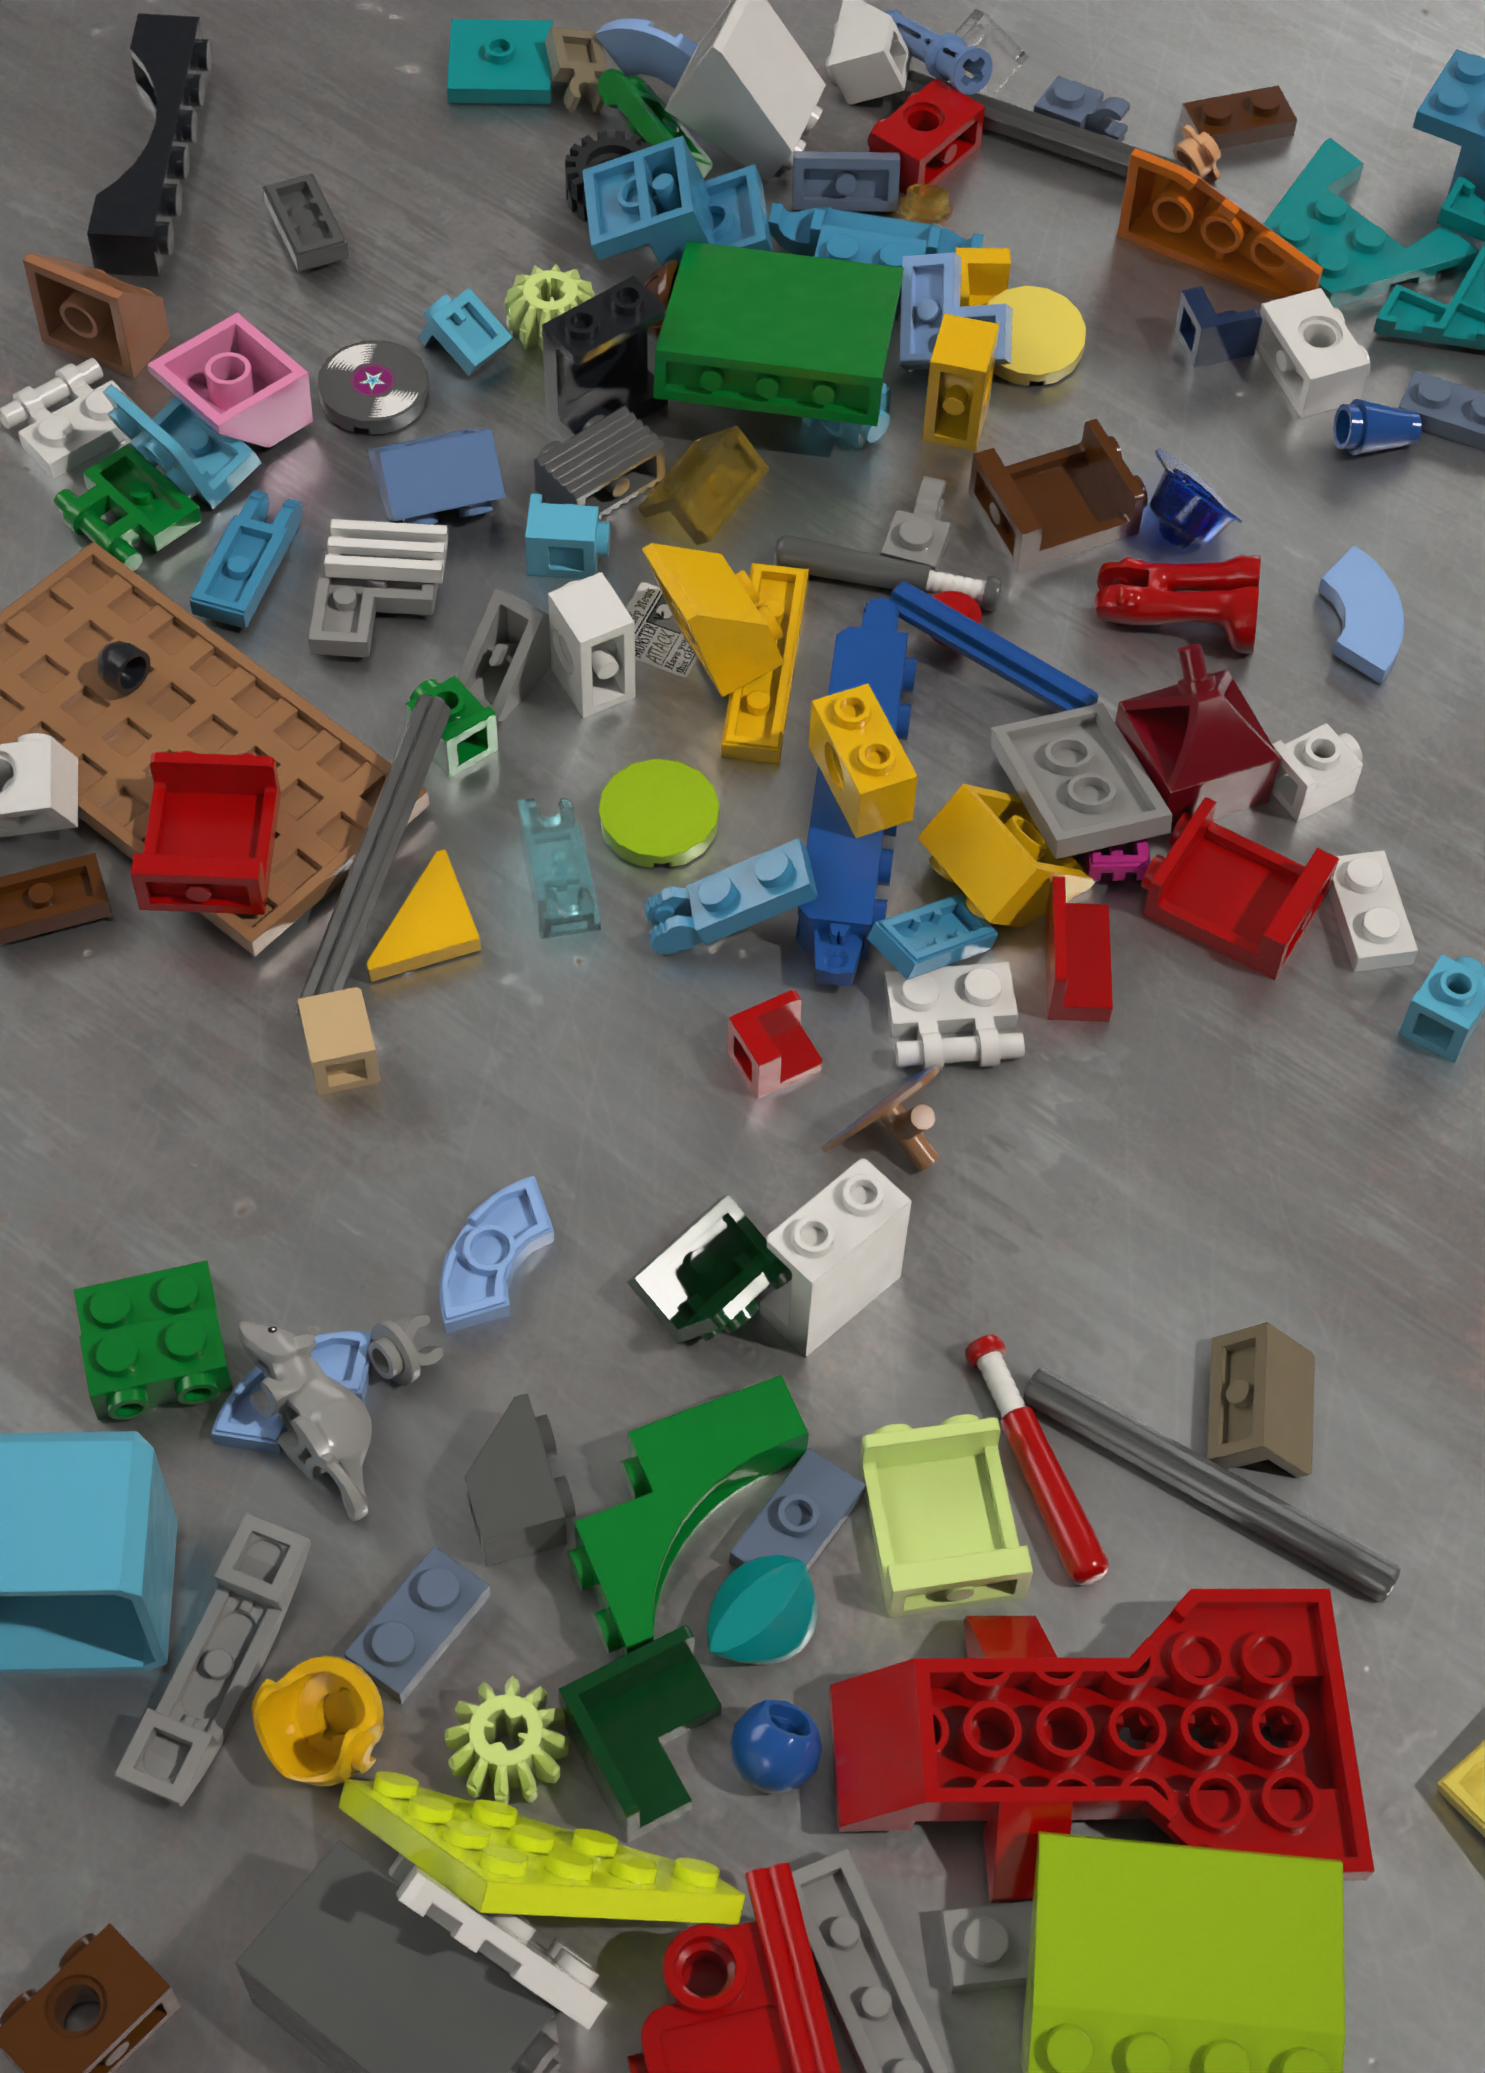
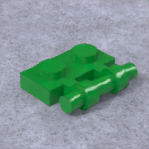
(139, 495)

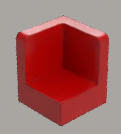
(772, 1044)

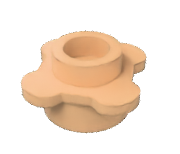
(1199, 153)

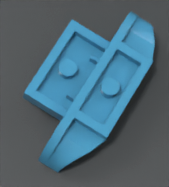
(860, 236)

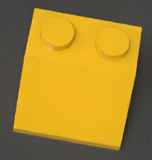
(717, 614)
(998, 856)

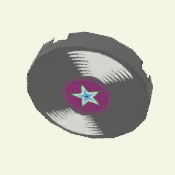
(373, 387)

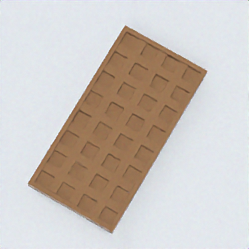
(194, 699)

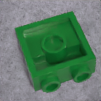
(152, 1341)

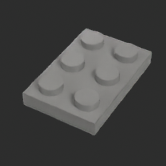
(1080, 780)

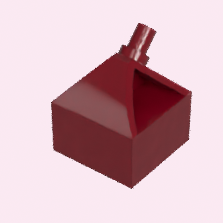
(1200, 741)

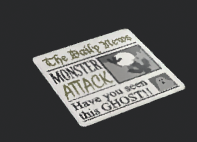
(657, 634)

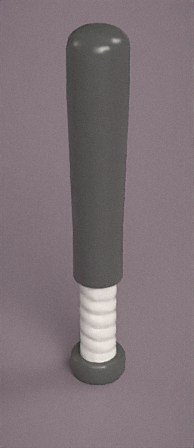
(880, 571)

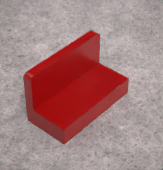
(1077, 958)

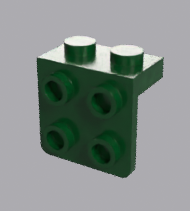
(710, 1274)

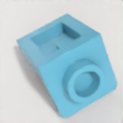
(465, 330)

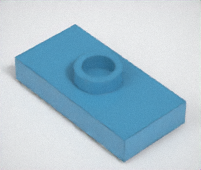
(932, 936)

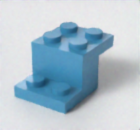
(1457, 114)
(664, 202)

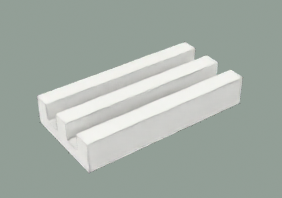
(387, 543)

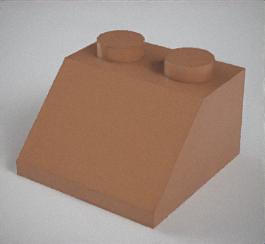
(95, 314)

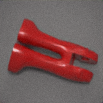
(1190, 592)

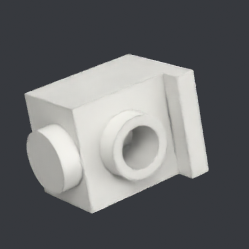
(1316, 771)

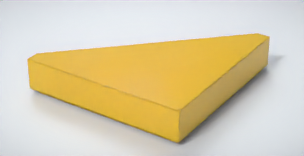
(429, 925)

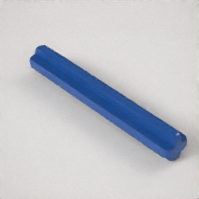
(990, 650)

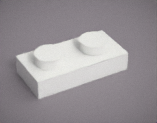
(1371, 913)

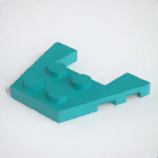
(1353, 251)
(1463, 320)

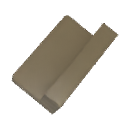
(1261, 1400)

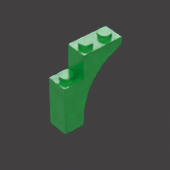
(677, 1479)

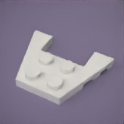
(551, 1973)

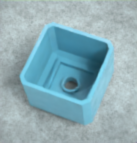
(84, 1553)

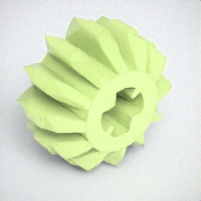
(540, 299)
(524, 1722)

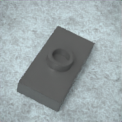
(305, 222)

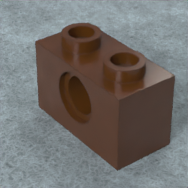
(96, 1969)

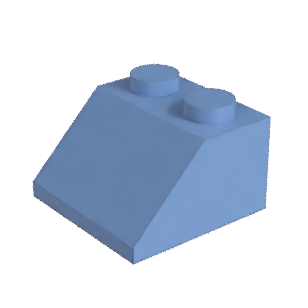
(438, 475)

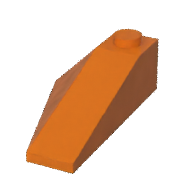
(1200, 226)

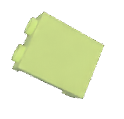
(942, 1516)

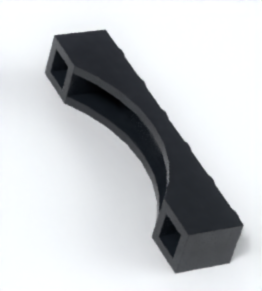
(134, 215)

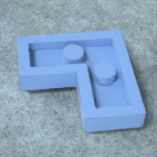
(928, 291)

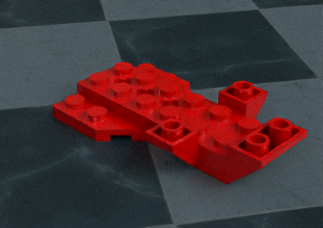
(1038, 1741)

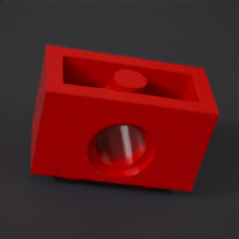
(930, 133)

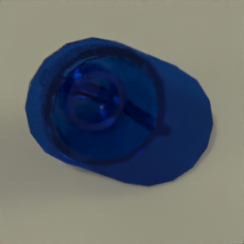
(1187, 505)

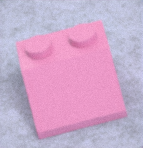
(238, 382)

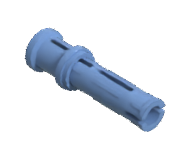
(945, 55)

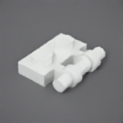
(71, 433)
(954, 1001)

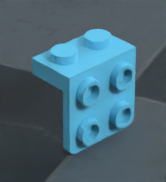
(185, 446)

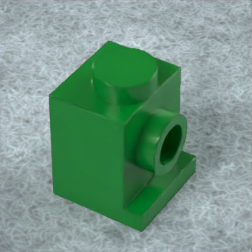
(470, 728)

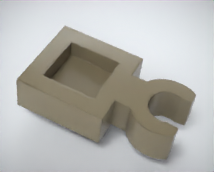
(576, 60)

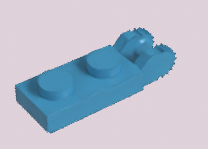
(245, 561)
(731, 899)

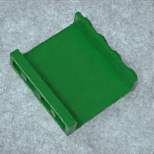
(778, 333)

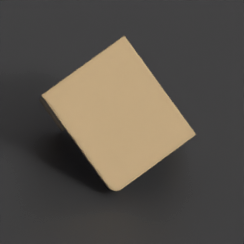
(339, 1041)

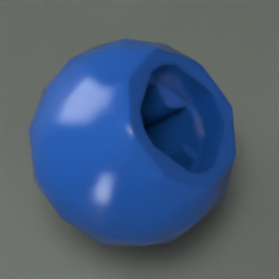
(775, 1746)

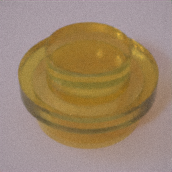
(926, 204)

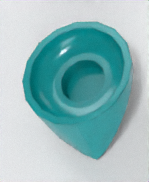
(763, 1611)

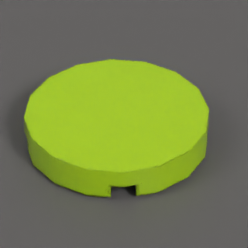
(659, 813)

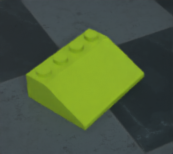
(1183, 1960)

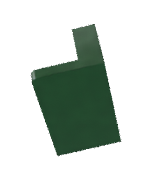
(624, 1718)

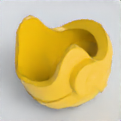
(319, 1721)

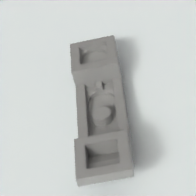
(219, 1663)

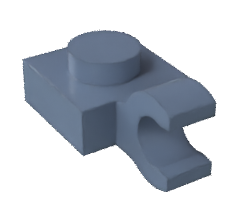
(1084, 108)

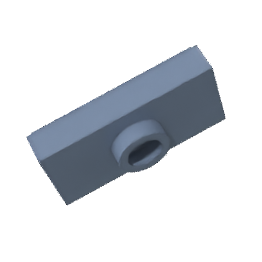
(801, 1512)

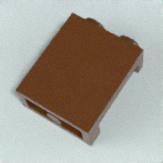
(1059, 499)

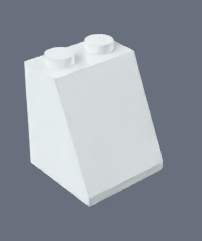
(750, 88)

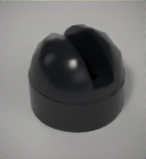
(123, 666)

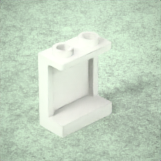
(840, 1254)

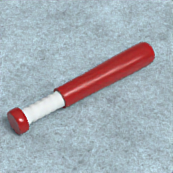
(1049, 1486)

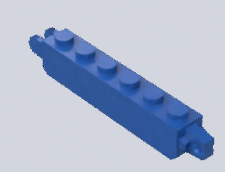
(846, 866)

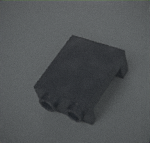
(600, 357)

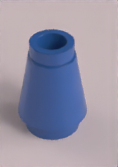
(1374, 427)

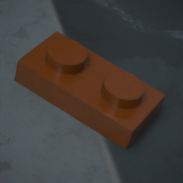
(1242, 117)
(52, 898)

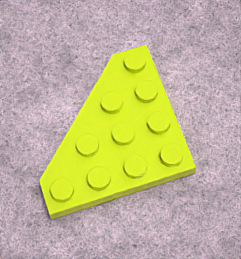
(532, 1867)

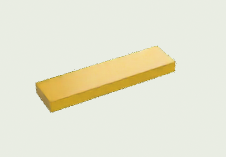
(760, 709)

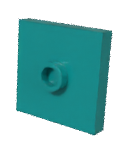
(499, 62)

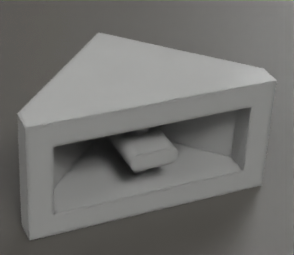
(507, 653)

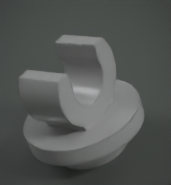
(394, 1349)

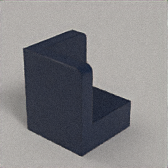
(1211, 335)

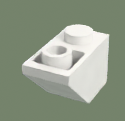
(867, 54)

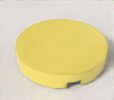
(1045, 335)

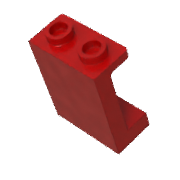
(208, 833)
(1235, 892)

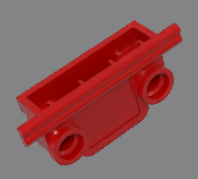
(742, 1994)

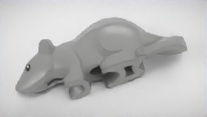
(322, 1417)

